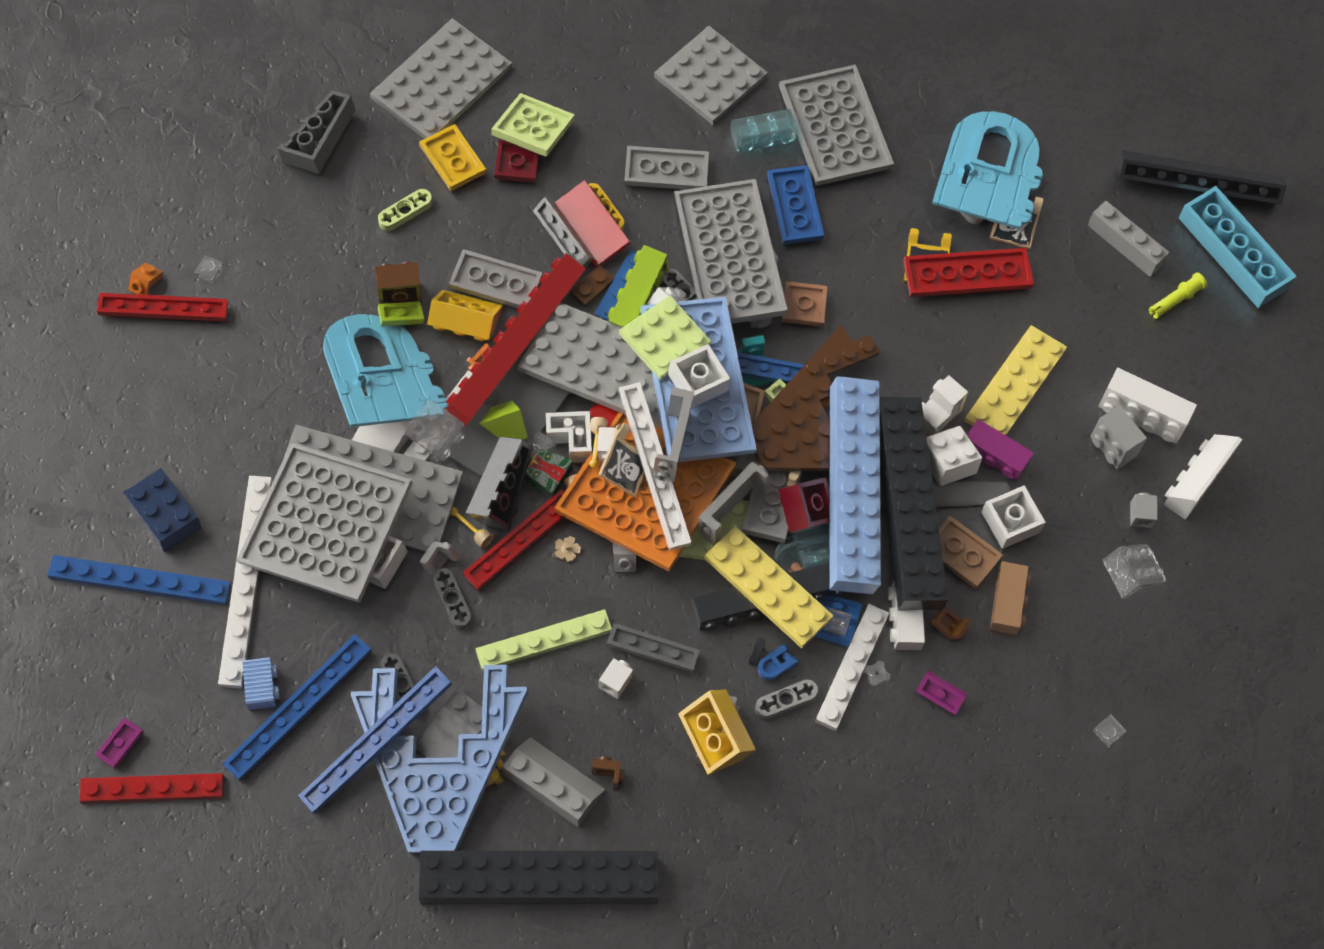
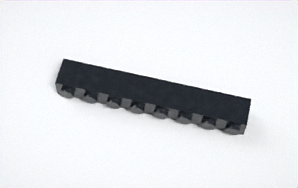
(1201, 177)
(731, 605)

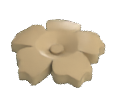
(566, 549)

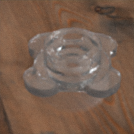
(872, 677)

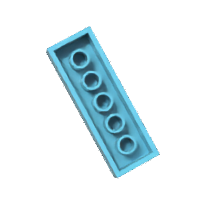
(1237, 247)

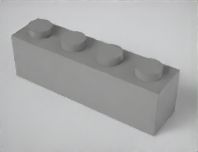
(1128, 238)

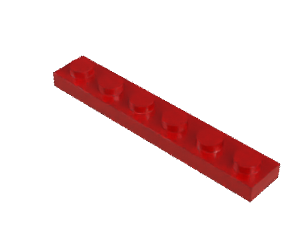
(162, 307)
(514, 543)
(151, 788)

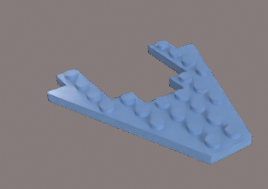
(440, 795)

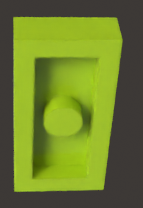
(400, 313)

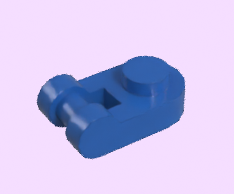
(769, 666)

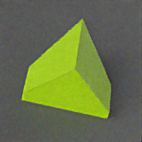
(505, 421)

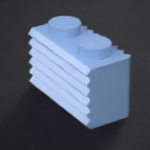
(259, 683)

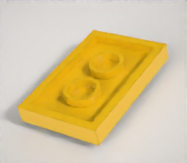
(452, 157)

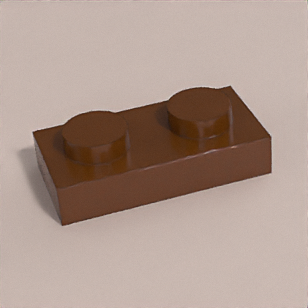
(591, 286)

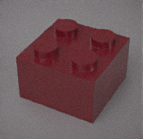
(806, 504)

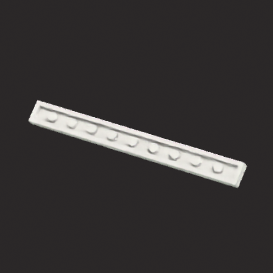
(243, 594)

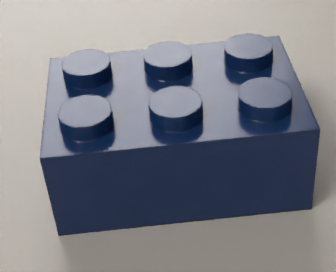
(162, 509)

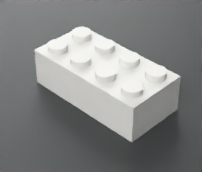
(1148, 405)

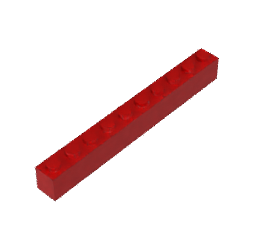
(515, 339)

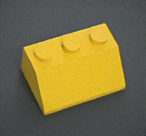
(464, 315)
(716, 731)

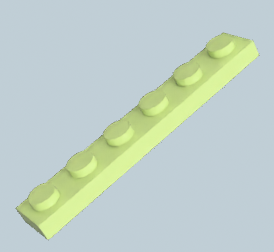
(544, 639)

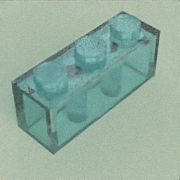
(763, 130)

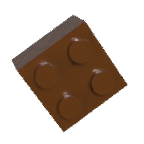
(398, 283)

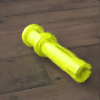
(1185, 291)

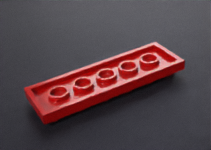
(968, 272)

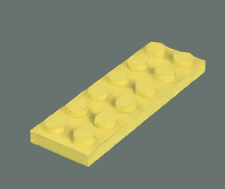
(1017, 381)
(768, 587)

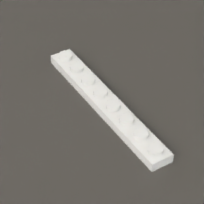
(648, 446)

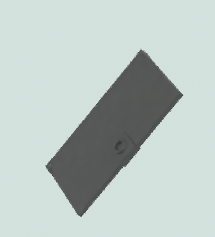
(532, 398)

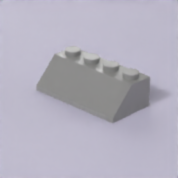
(552, 781)

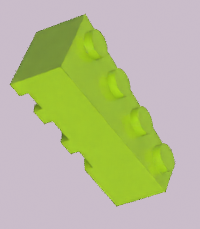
(639, 286)

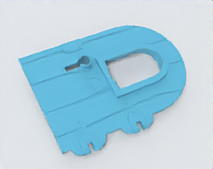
(990, 190)
(393, 390)

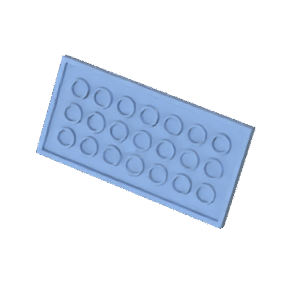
(722, 423)

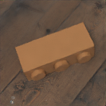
(1010, 598)

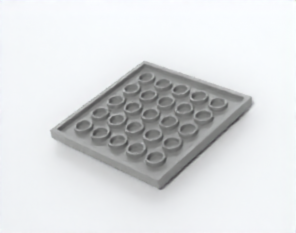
(325, 522)

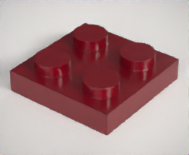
(515, 163)

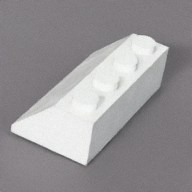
(1201, 474)

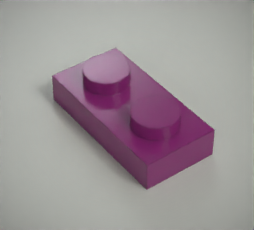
(941, 692)
(119, 743)

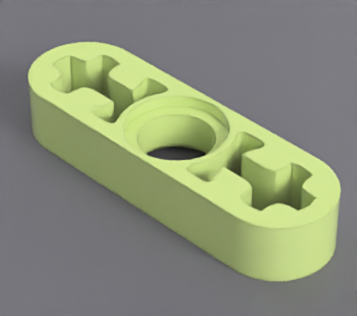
(407, 201)

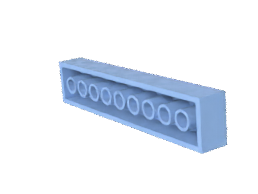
(854, 485)

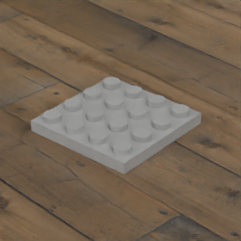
(710, 75)

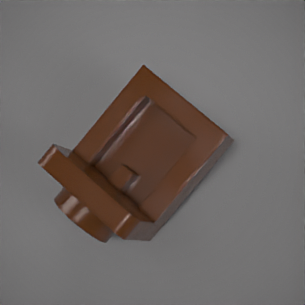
(950, 624)
(607, 767)

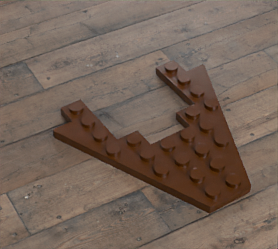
(794, 426)

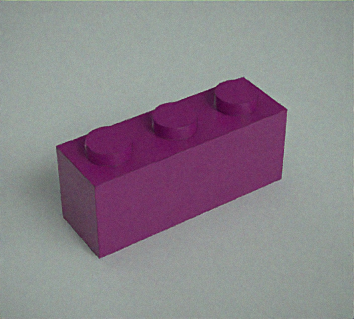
(999, 450)

